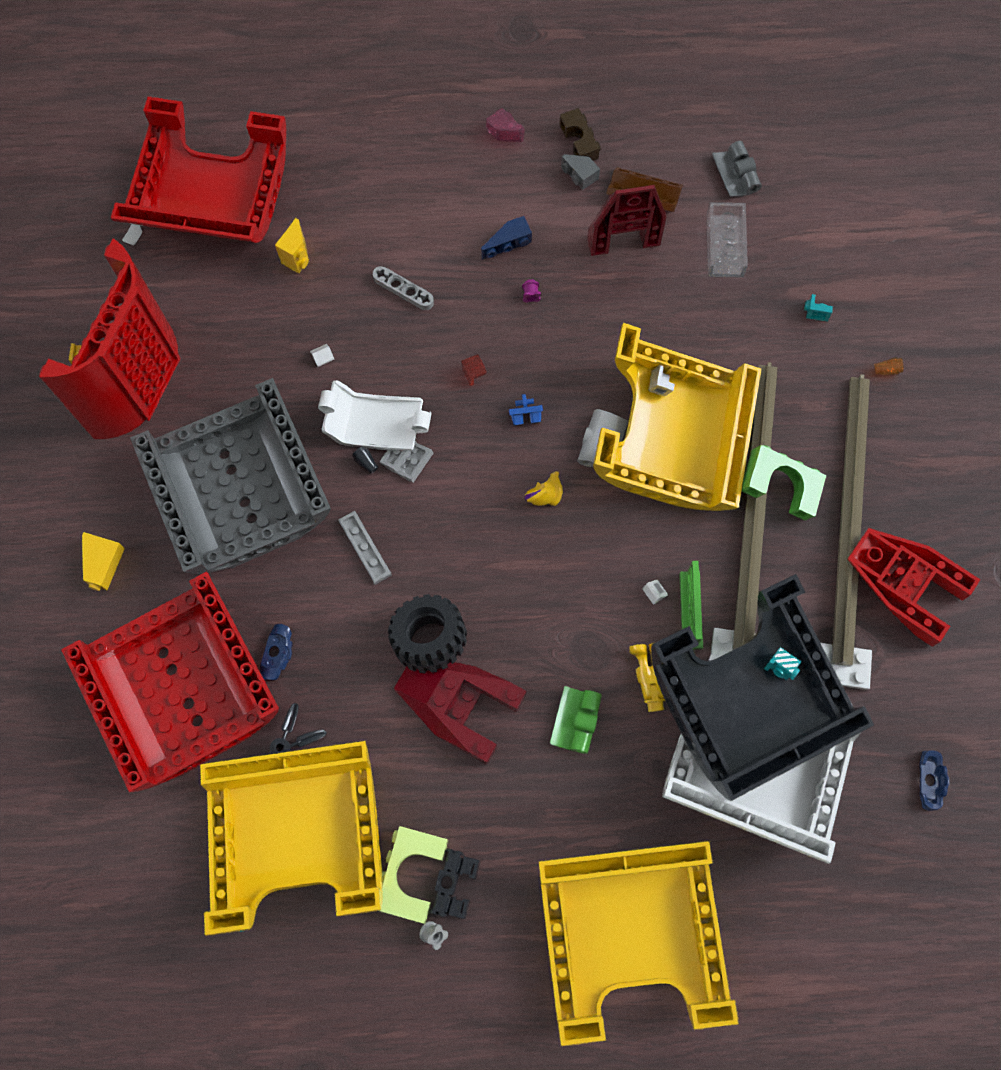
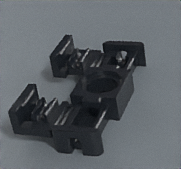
(443, 901)

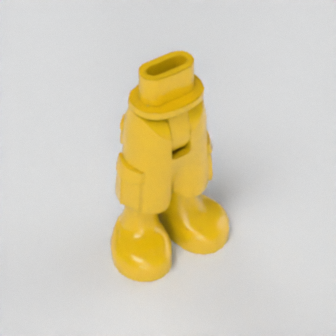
(647, 679)

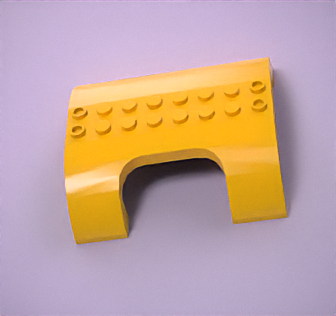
(685, 444)
(291, 826)
(631, 925)

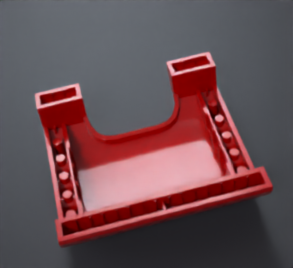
(202, 190)

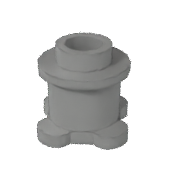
(433, 934)

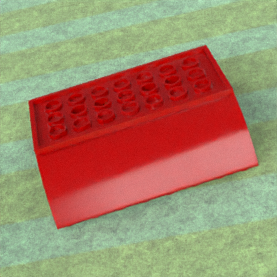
(122, 377)
(143, 706)

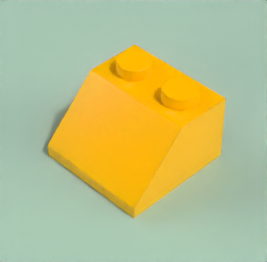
(292, 248)

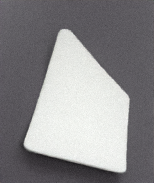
(133, 234)

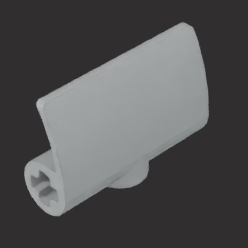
(599, 419)

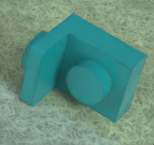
(817, 311)

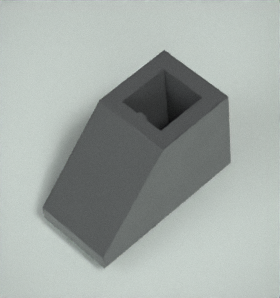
(581, 170)

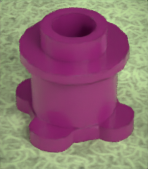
(531, 291)

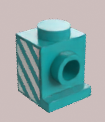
(783, 664)

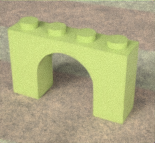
(406, 844)

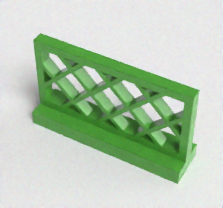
(691, 602)

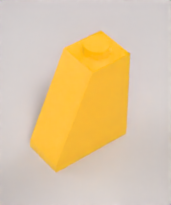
(100, 560)

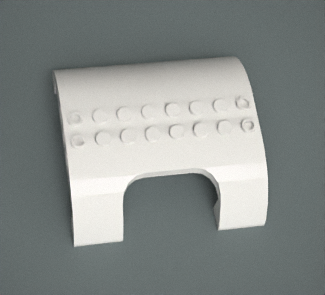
(788, 810)

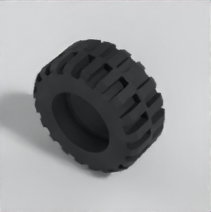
(420, 613)

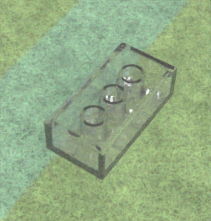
(726, 239)

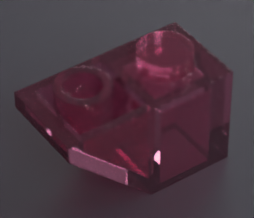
(504, 127)

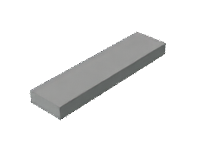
(365, 547)

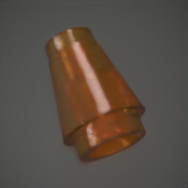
(890, 367)

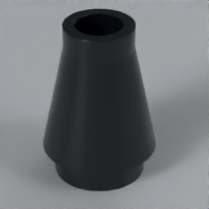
(364, 459)

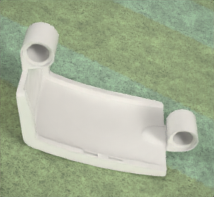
(372, 419)

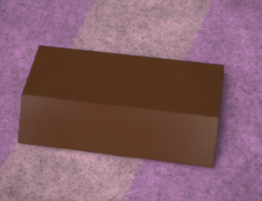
(667, 191)

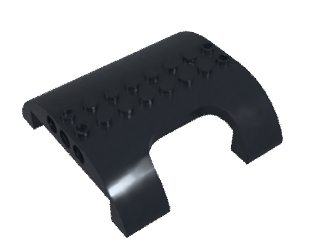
(745, 719)

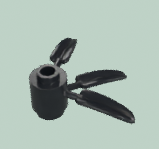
(287, 727)

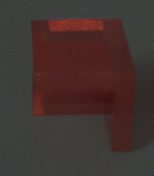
(473, 368)

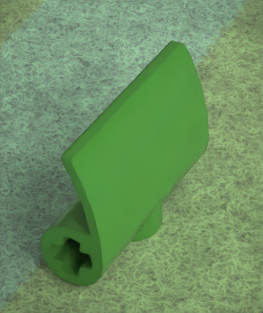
(576, 720)

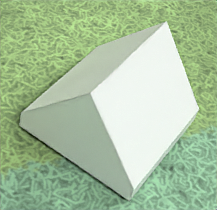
(322, 355)
(654, 591)

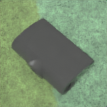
(737, 170)

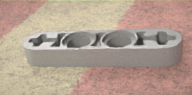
(404, 286)

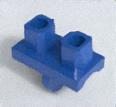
(517, 414)

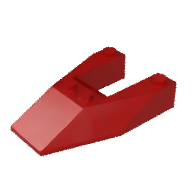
(899, 574)

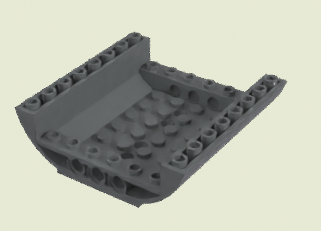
(204, 501)

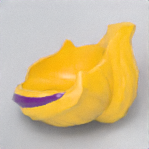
(547, 492)

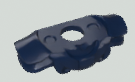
(271, 666)
(932, 796)

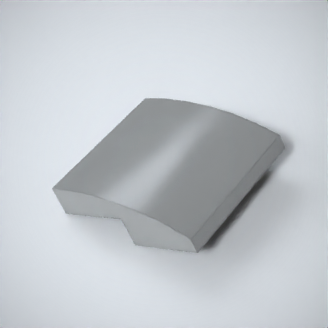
(407, 463)

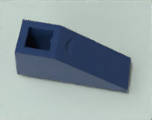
(510, 236)

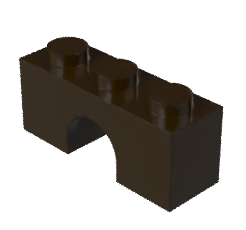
(575, 124)

